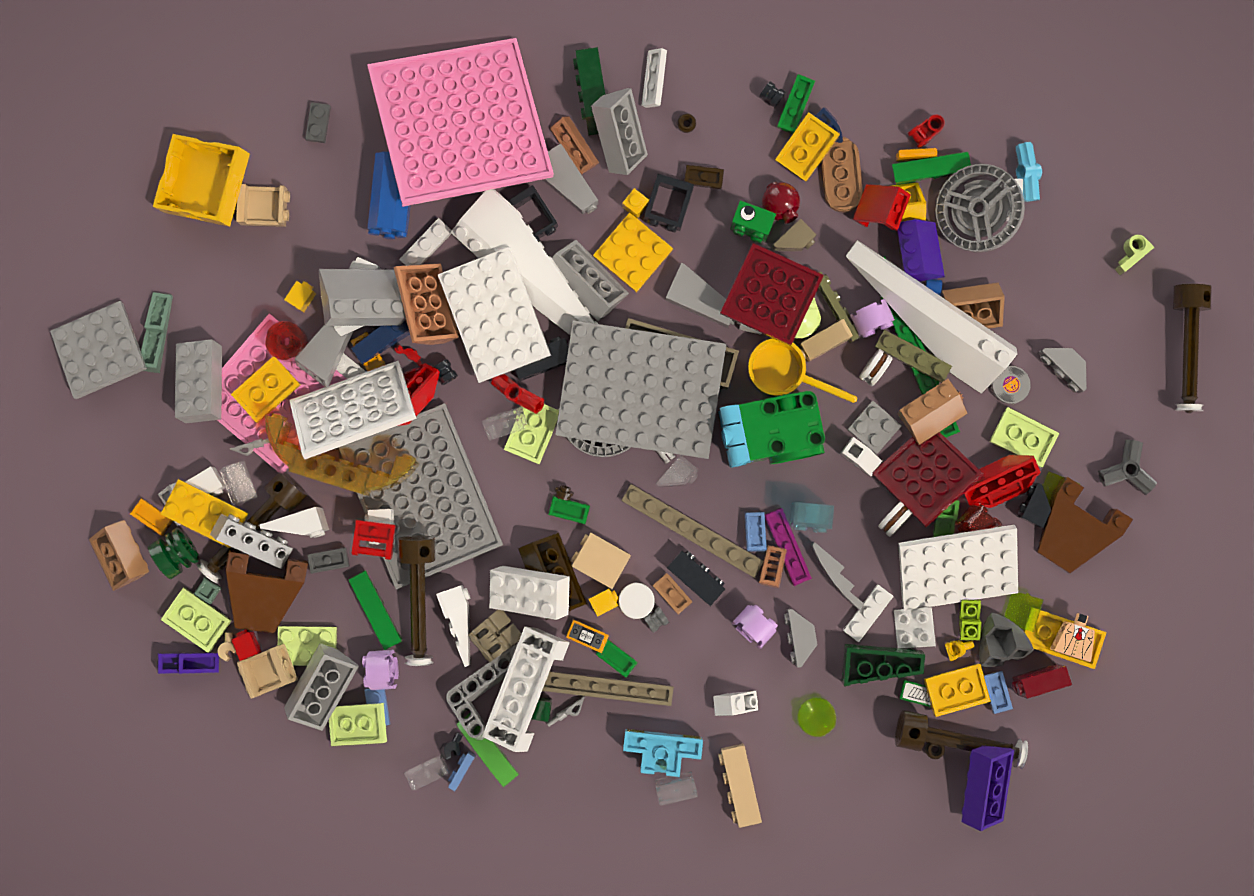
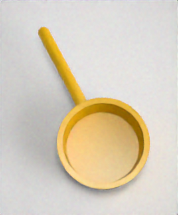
(782, 368)

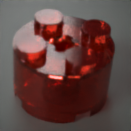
(276, 341)
(976, 519)

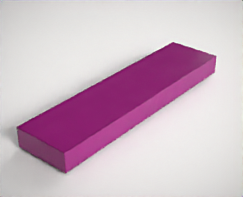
(785, 539)

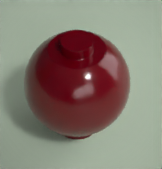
(782, 200)

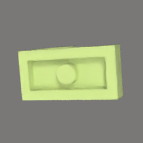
(1134, 254)

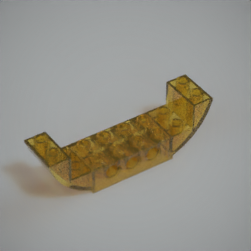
(364, 481)

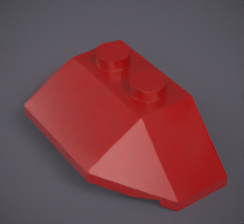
(421, 386)
(1003, 480)

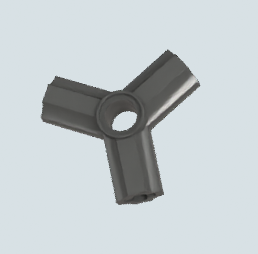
(1138, 477)

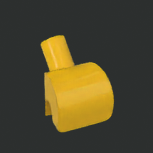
(957, 648)

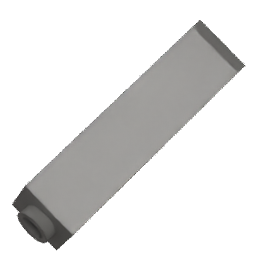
(569, 182)
(697, 296)
(323, 354)

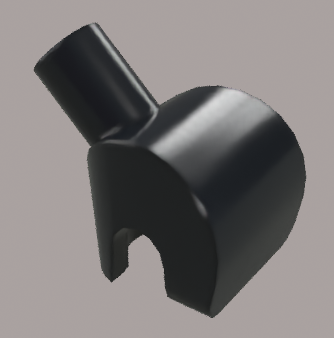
(453, 746)

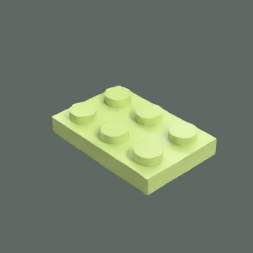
(1023, 436)
(534, 439)
(196, 620)
(303, 641)
(358, 724)

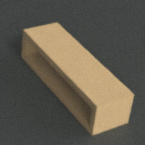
(740, 784)

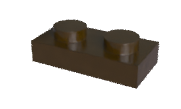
(704, 176)

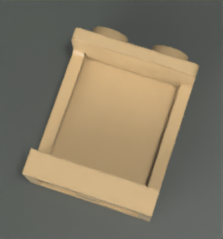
(263, 206)
(600, 560)
(267, 671)

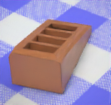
(763, 581)

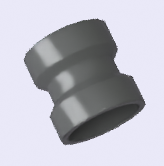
(656, 620)

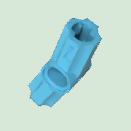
(1028, 171)

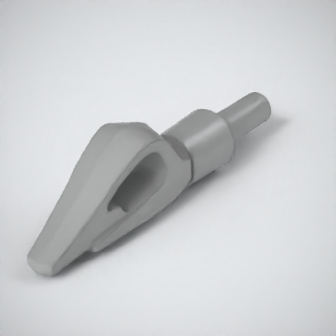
(255, 444)
(568, 711)

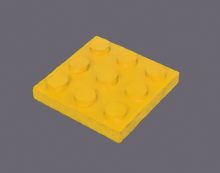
(633, 252)

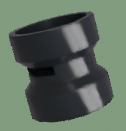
(772, 94)
(446, 373)

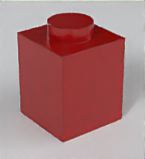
(246, 645)

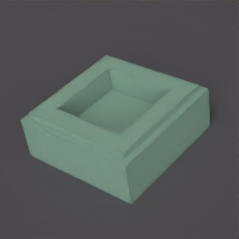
(207, 590)

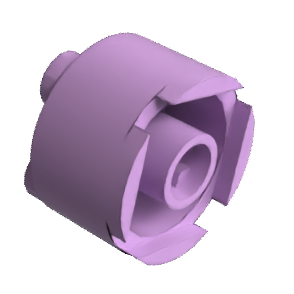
(872, 318)
(755, 626)
(380, 670)

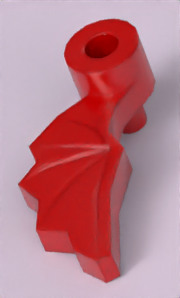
(412, 355)

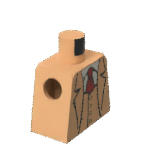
(1075, 639)

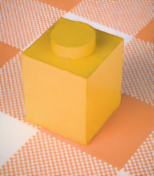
(635, 203)
(300, 295)
(604, 601)

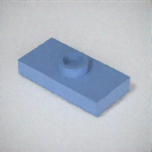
(755, 531)

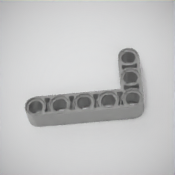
(482, 686)

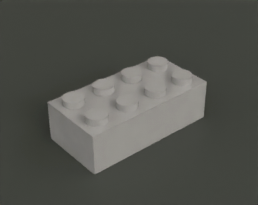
(198, 381)

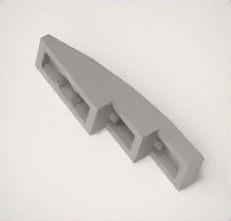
(832, 569)

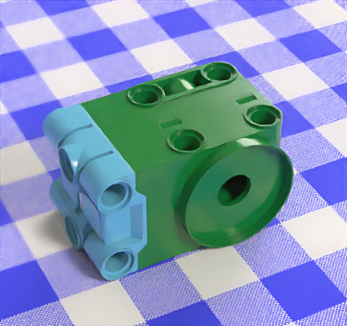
(773, 429)

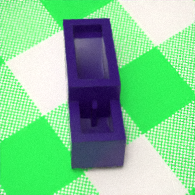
(188, 663)

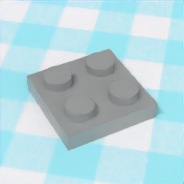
(874, 427)

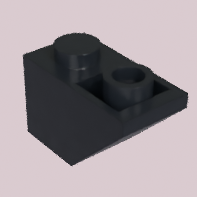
(1036, 507)

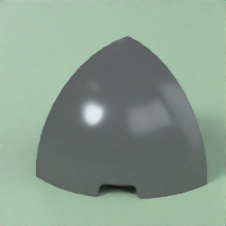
(1002, 641)

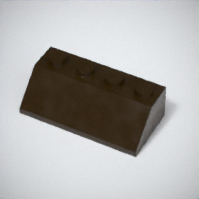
(550, 556)

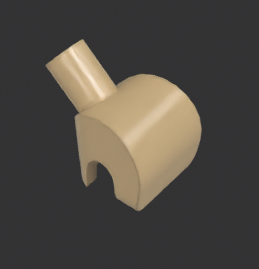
(225, 647)

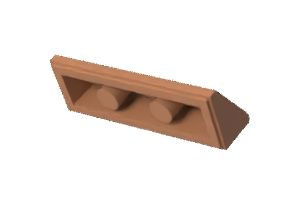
(574, 144)

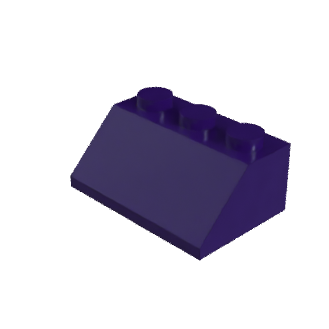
(920, 249)

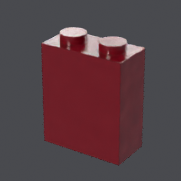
(1041, 681)

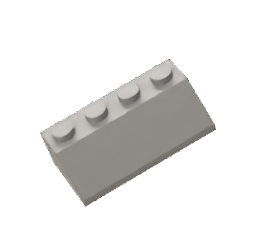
(619, 131)
(589, 279)
(320, 687)

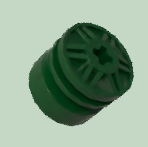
(172, 554)

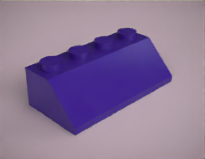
(987, 786)

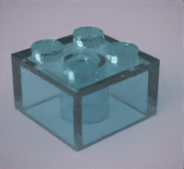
(811, 516)

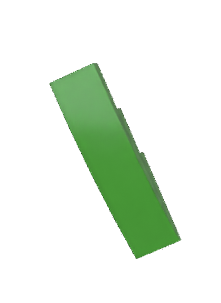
(491, 756)

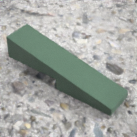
(156, 331)

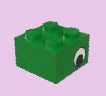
(752, 222)

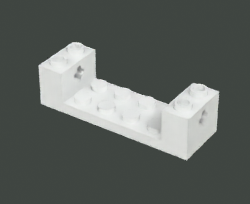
(523, 688)

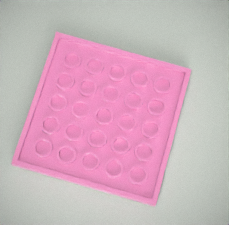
(238, 369)

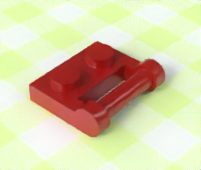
(373, 533)

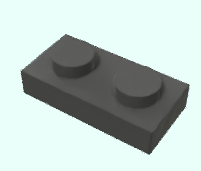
(318, 122)
(328, 560)

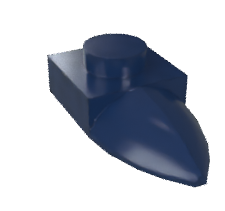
(827, 118)

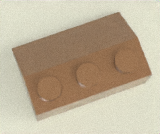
(980, 302)
(933, 411)
(119, 554)

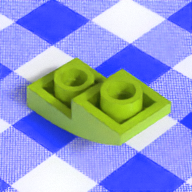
(970, 619)

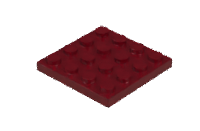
(771, 294)
(927, 476)

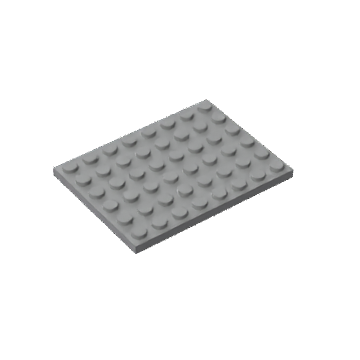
(640, 389)
(436, 500)

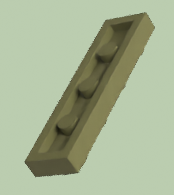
(832, 299)
(913, 356)

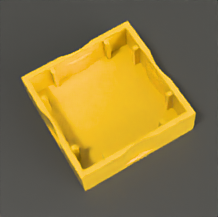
(201, 180)

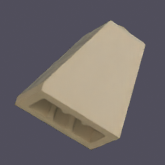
(825, 340)

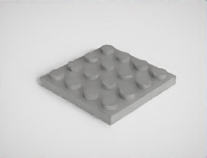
(98, 350)

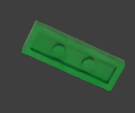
(796, 104)

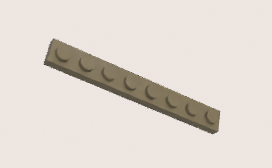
(692, 531)
(609, 688)

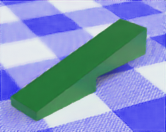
(930, 168)
(375, 610)

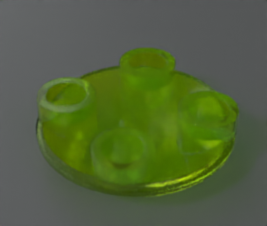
(817, 717)

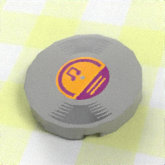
(1011, 385)

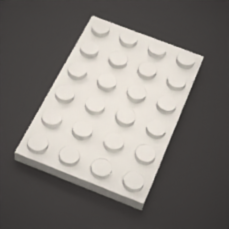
(494, 314)
(352, 409)
(959, 567)

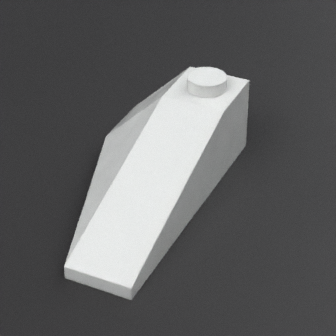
(456, 608)

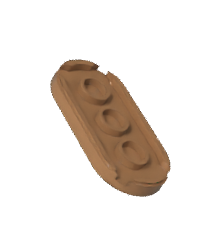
(842, 176)

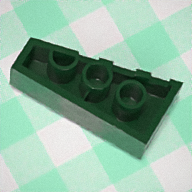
(591, 83)
(876, 663)

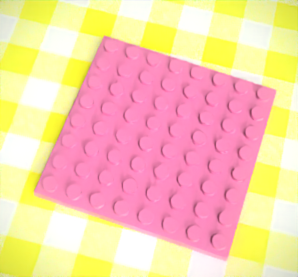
(459, 121)

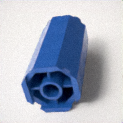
(386, 210)

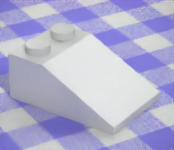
(307, 522)

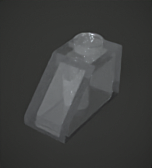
(678, 474)

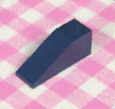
(379, 341)

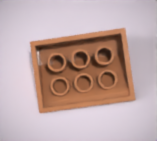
(425, 304)

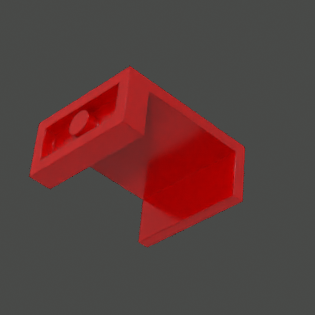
(882, 205)

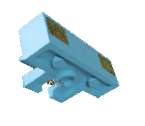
(661, 750)

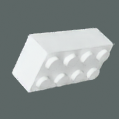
(529, 592)

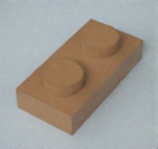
(672, 593)

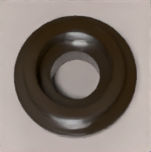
(686, 117)
(563, 492)
(940, 752)

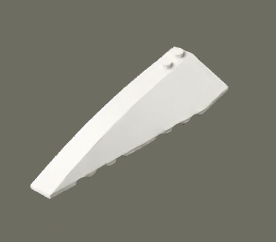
(495, 225)
(947, 331)

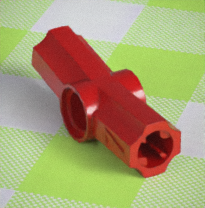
(524, 398)

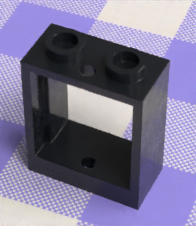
(673, 184)
(526, 196)

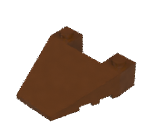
(1073, 534)
(261, 599)

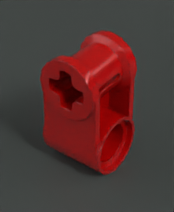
(924, 132)

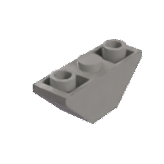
(1066, 365)
(801, 636)

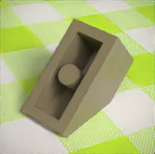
(796, 238)

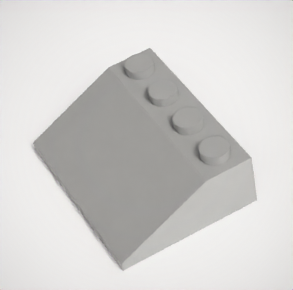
(360, 297)

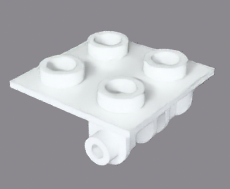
(914, 627)

